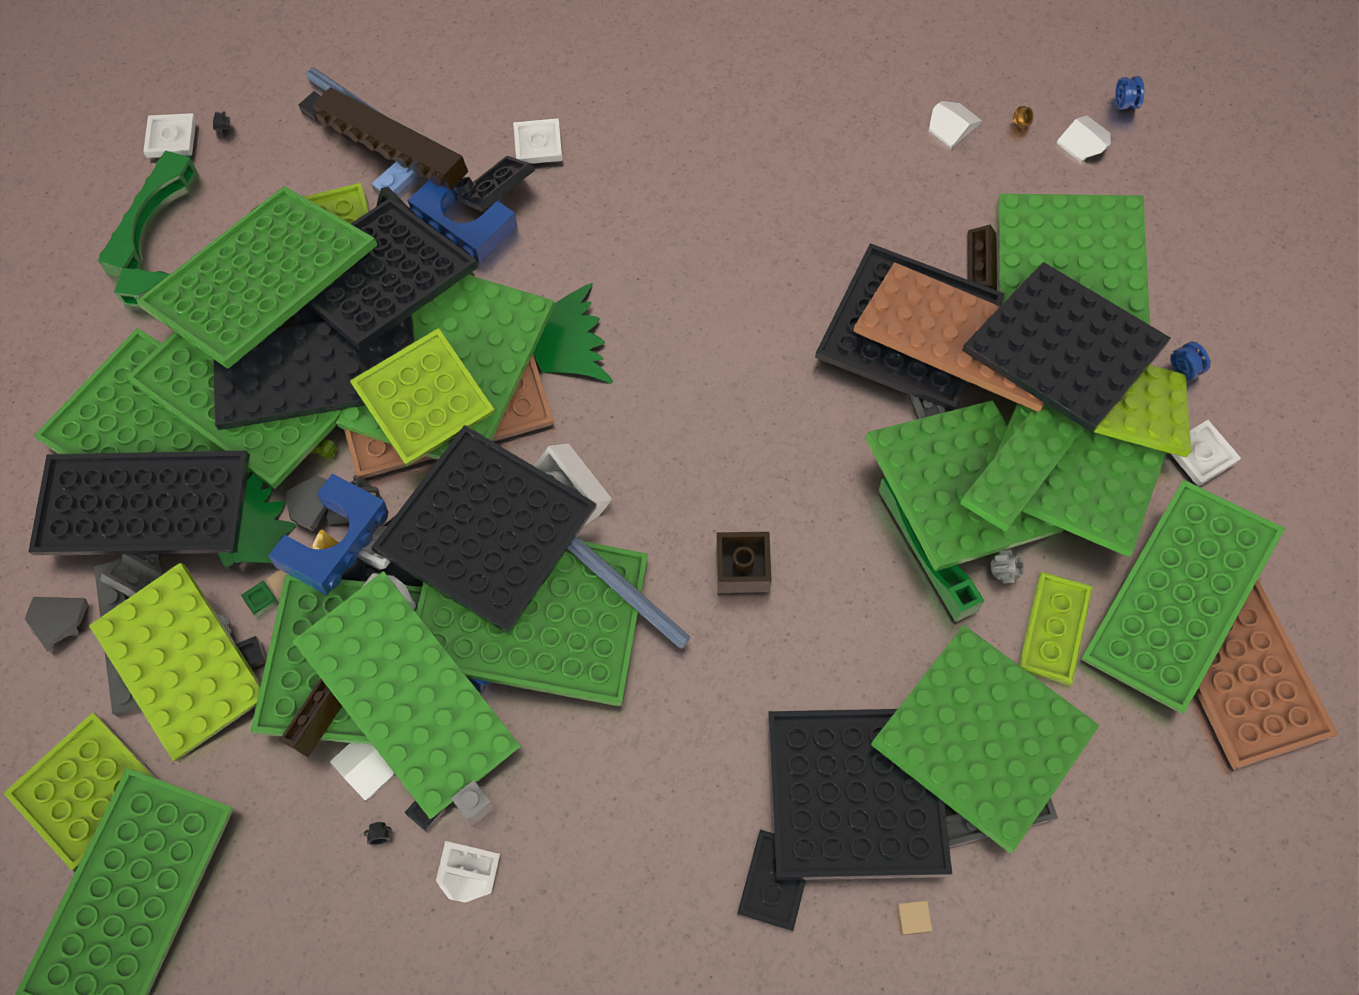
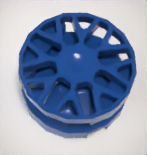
(1129, 92)
(1190, 361)

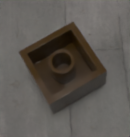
(743, 562)

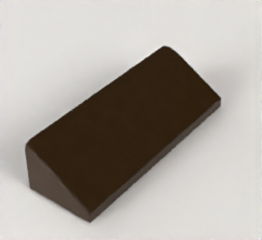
(982, 256)
(311, 720)

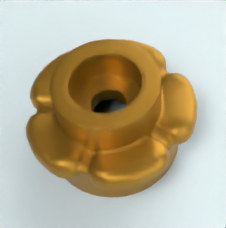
(1023, 116)

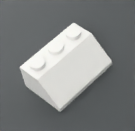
(567, 467)

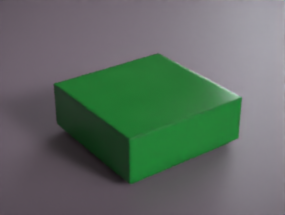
(259, 599)

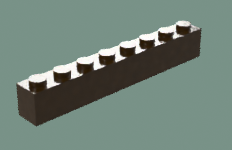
(390, 138)

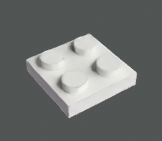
(169, 133)
(538, 141)
(1208, 454)

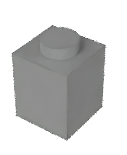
(473, 803)

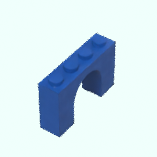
(475, 237)
(325, 567)

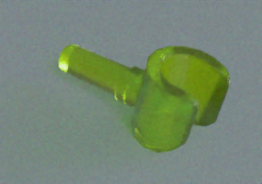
(326, 450)

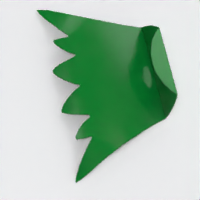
(566, 342)
(258, 528)

